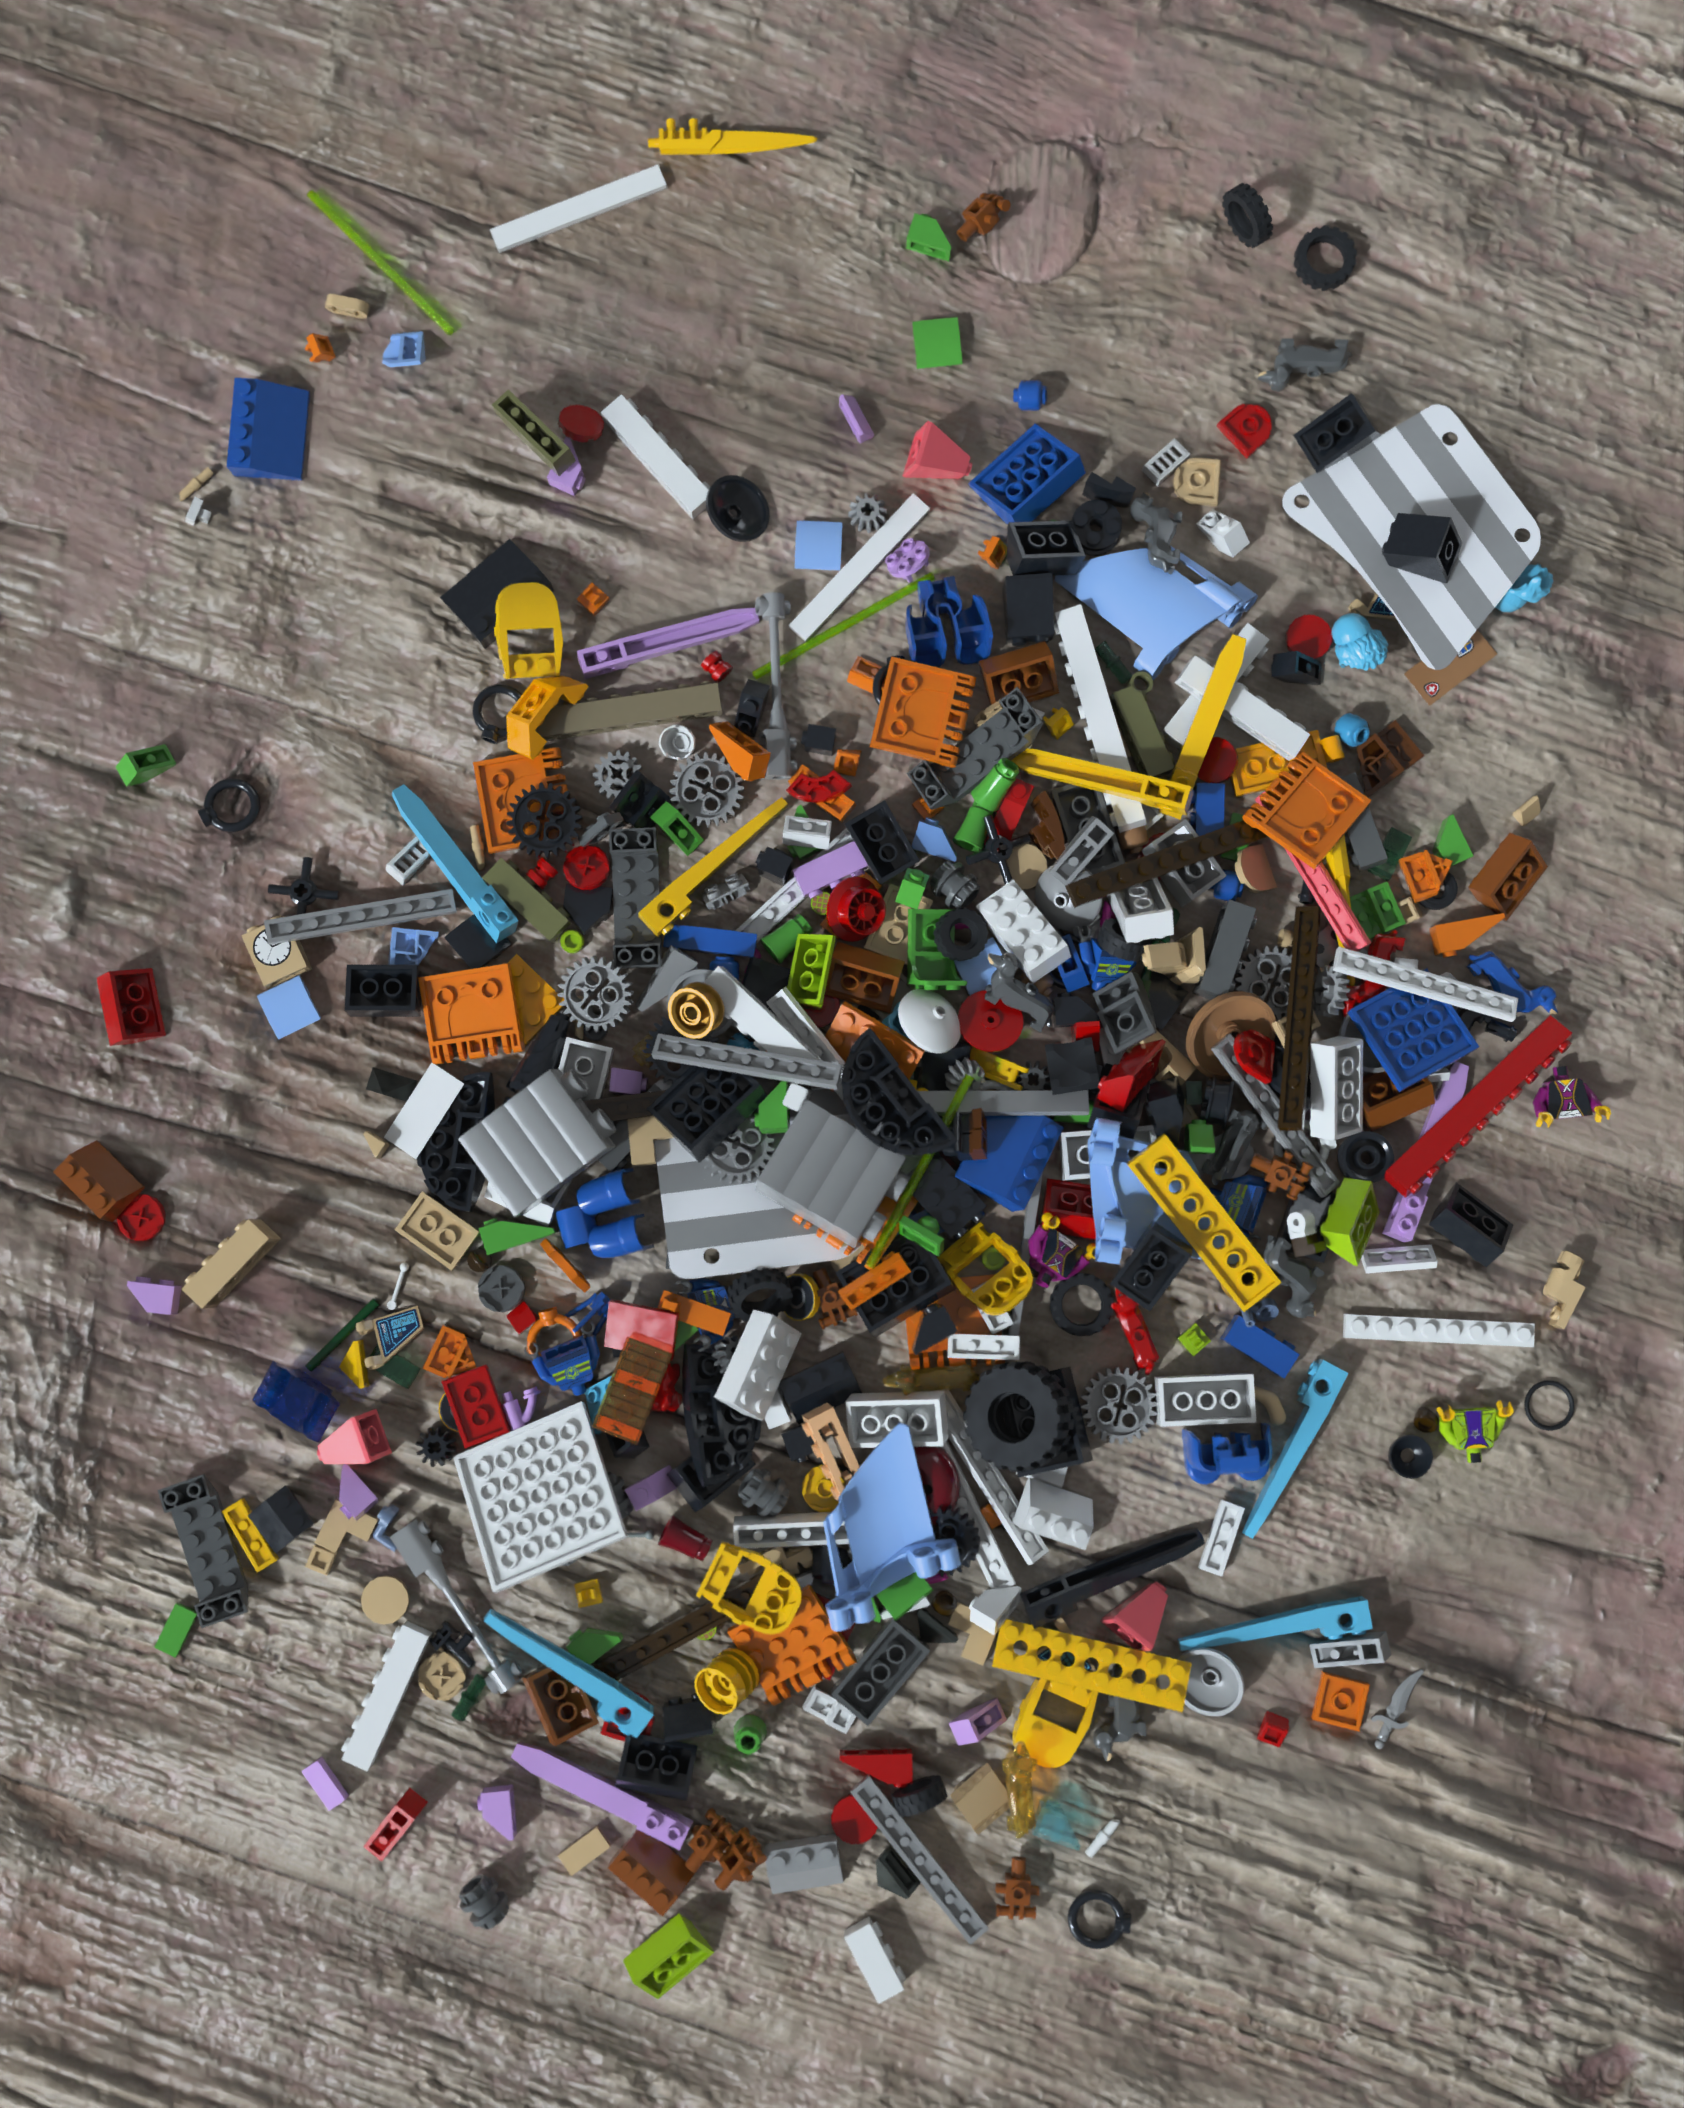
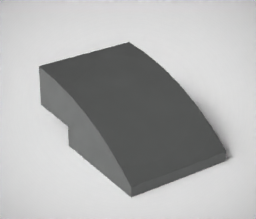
(1125, 1012)

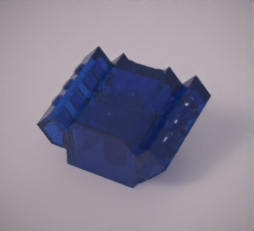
(297, 1400)

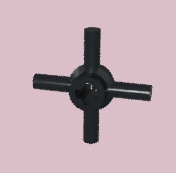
(990, 849)
(302, 884)

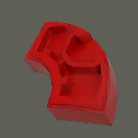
(819, 789)

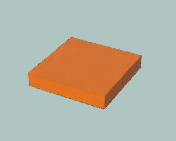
(1340, 1701)

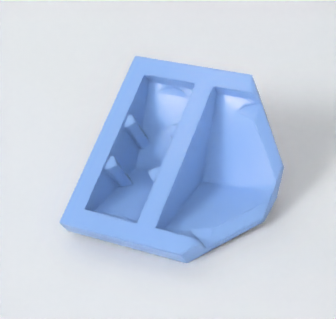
(405, 350)

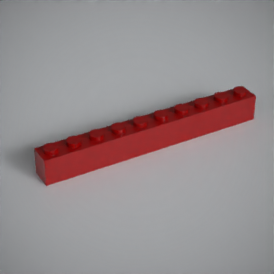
(1478, 1106)

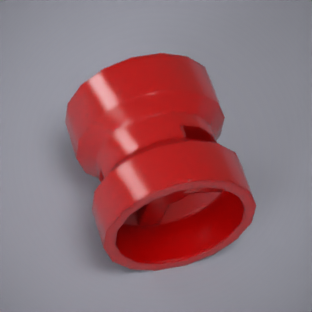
(716, 666)
(542, 873)

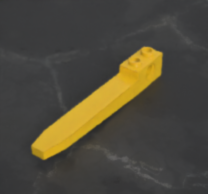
(1208, 714)
(1107, 779)
(679, 890)

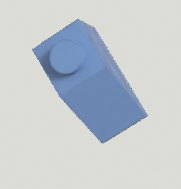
(933, 839)

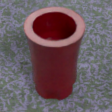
(684, 1539)

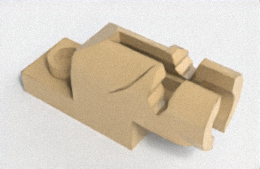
(1563, 1288)
(777, 1554)

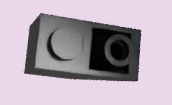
(751, 707)
(822, 1565)

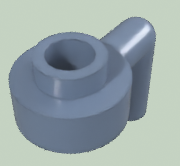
(1264, 1311)
(386, 1517)

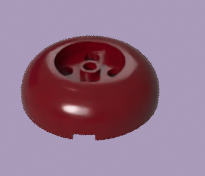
(941, 1473)

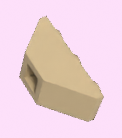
(1165, 958)

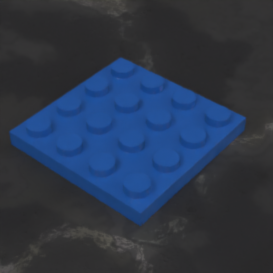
(1412, 1034)

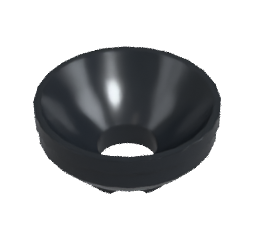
(1422, 1456)

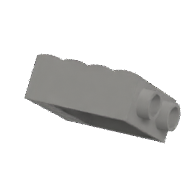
(539, 1140)
(832, 1175)

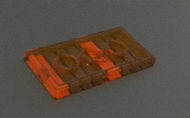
(632, 1390)

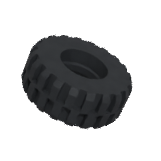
(987, 1425)

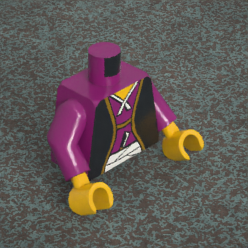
(1566, 1099)
(1054, 1254)

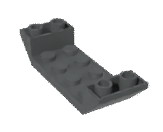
(999, 737)
(634, 886)
(207, 1549)

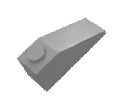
(1081, 850)
(672, 967)
(1351, 1650)

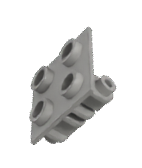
(714, 892)

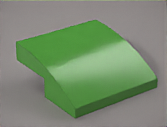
(937, 342)
(1377, 910)
(904, 1595)

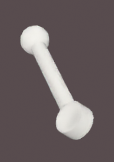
(393, 1304)

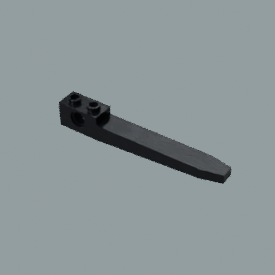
(1060, 1595)

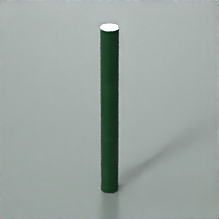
(342, 1334)

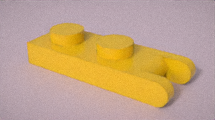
(998, 1068)

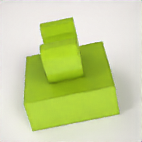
(1194, 1339)

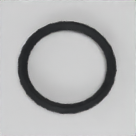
(1527, 1406)

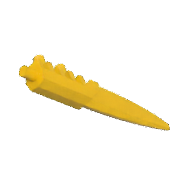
(721, 142)
(1339, 871)

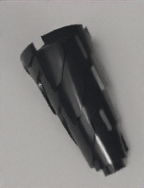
(542, 1054)

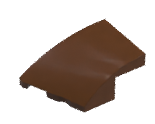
(1386, 757)
(1048, 834)

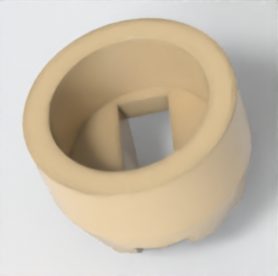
(1285, 938)

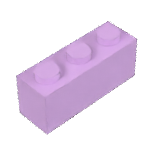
(829, 870)

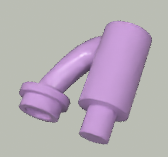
(512, 1409)

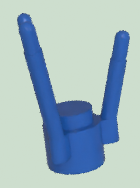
(599, 1306)

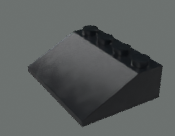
(476, 594)
(706, 1107)
(908, 1295)
(1020, 1421)

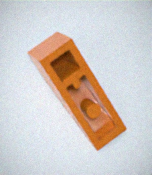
(741, 752)
(1455, 936)

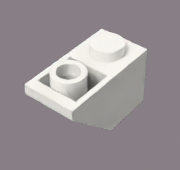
(1223, 532)

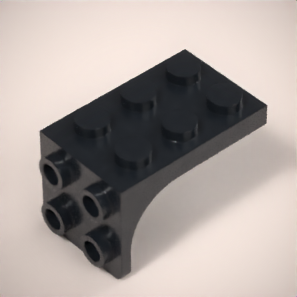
(948, 1198)

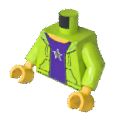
(1473, 1427)

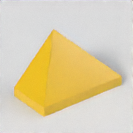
(354, 1365)

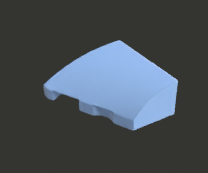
(409, 945)

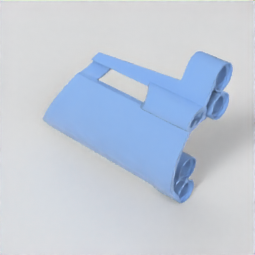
(1155, 606)
(1121, 1201)
(885, 1529)

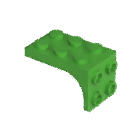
(926, 964)

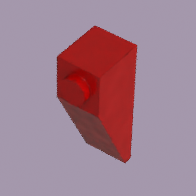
(1012, 809)
(887, 1765)
(395, 1824)

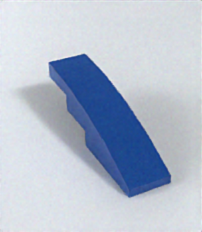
(711, 941)

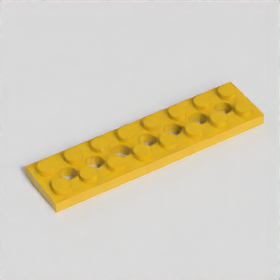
(1187, 1222)
(1099, 1680)

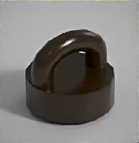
(479, 1260)
(1426, 1420)
(944, 1603)

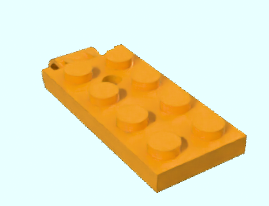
(1261, 765)

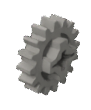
(612, 782)
(1329, 991)

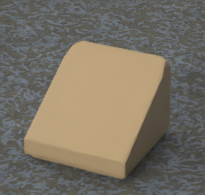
(1527, 811)
(1410, 910)
(377, 1144)

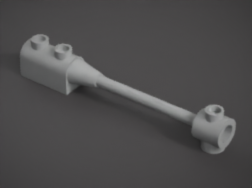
(777, 737)
(425, 1557)

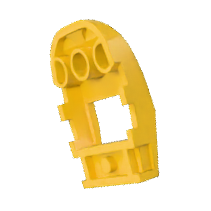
(528, 607)
(1001, 1291)
(773, 1600)
(1045, 1740)

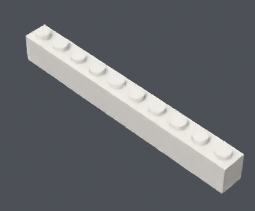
(1096, 709)

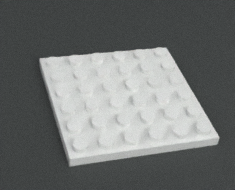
(539, 1497)

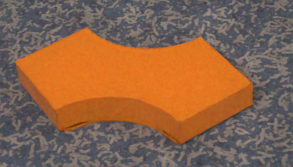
(568, 1268)

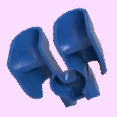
(969, 626)
(595, 1197)
(1239, 1456)

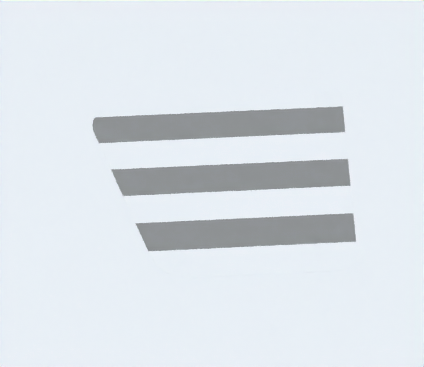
(1420, 475)
(734, 1217)

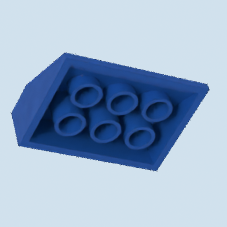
(267, 430)
(1028, 476)
(1015, 1159)

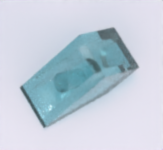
(1054, 1825)

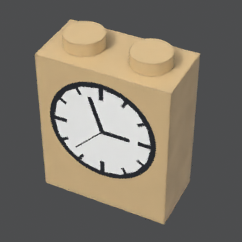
(276, 961)

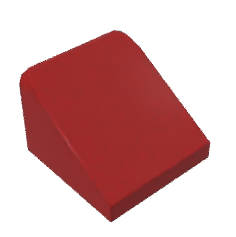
(522, 1317)
(1273, 1729)

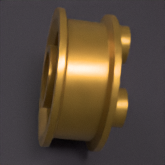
(706, 1002)

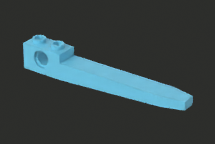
(478, 896)
(1309, 1422)
(1310, 1617)
(602, 1687)

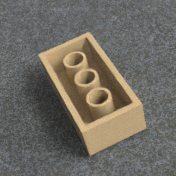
(230, 1263)

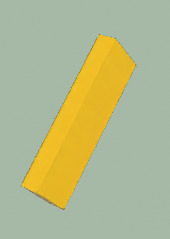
(249, 1537)

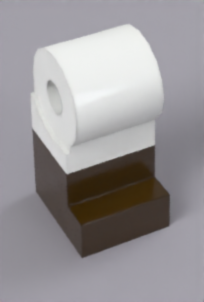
(1303, 1233)

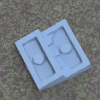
(818, 545)
(978, 969)
(288, 1007)

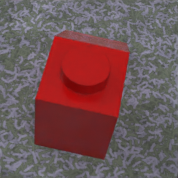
(1086, 1030)

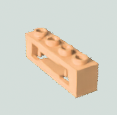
(818, 1420)

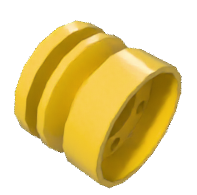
(726, 1681)

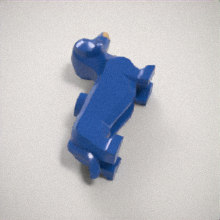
(1506, 982)

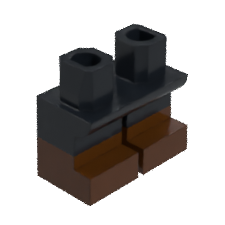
(971, 1134)

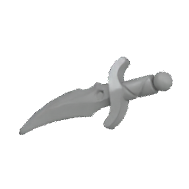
(1396, 1708)

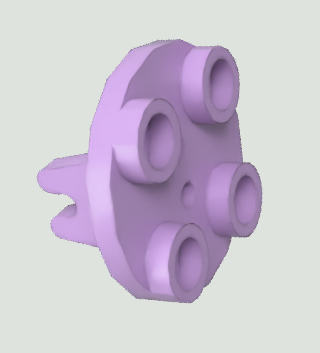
(908, 559)

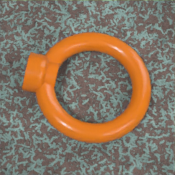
(546, 1318)

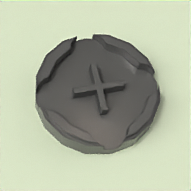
(501, 1288)

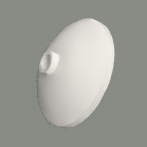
(929, 1021)

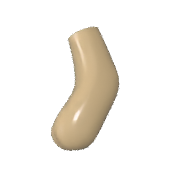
(1272, 1404)

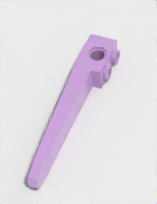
(665, 640)
(1407, 1211)
(633, 1807)

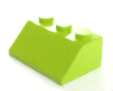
(811, 969)
(1351, 1219)
(667, 1956)

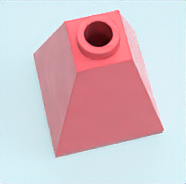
(935, 456)
(356, 1441)
(1139, 1617)

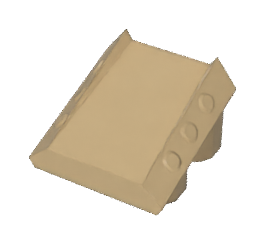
(1195, 956)
(981, 1798)

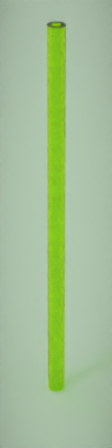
(380, 262)
(844, 625)
(916, 1177)

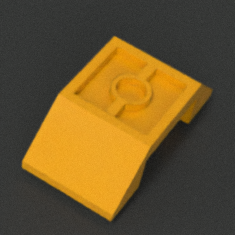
(532, 709)

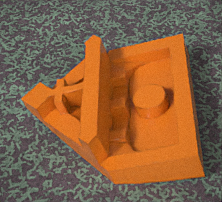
(1424, 874)
(449, 1354)

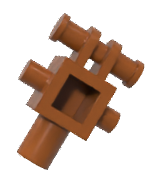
(982, 215)
(1280, 1172)
(830, 1300)
(710, 1841)
(740, 1860)
(1017, 1891)

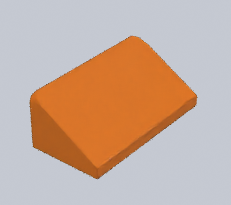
(863, 674)

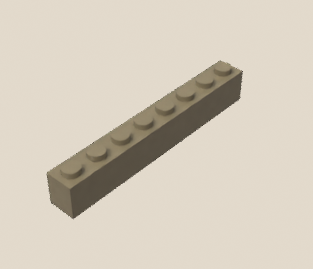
(632, 711)

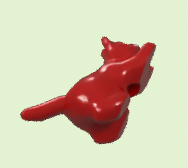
(667, 1396)

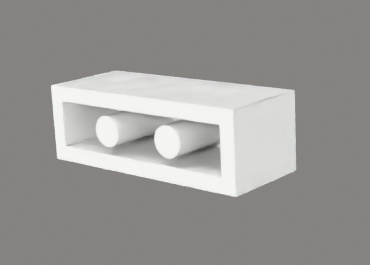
(875, 1959)

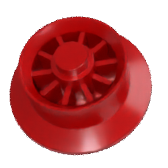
(855, 909)
(989, 1025)

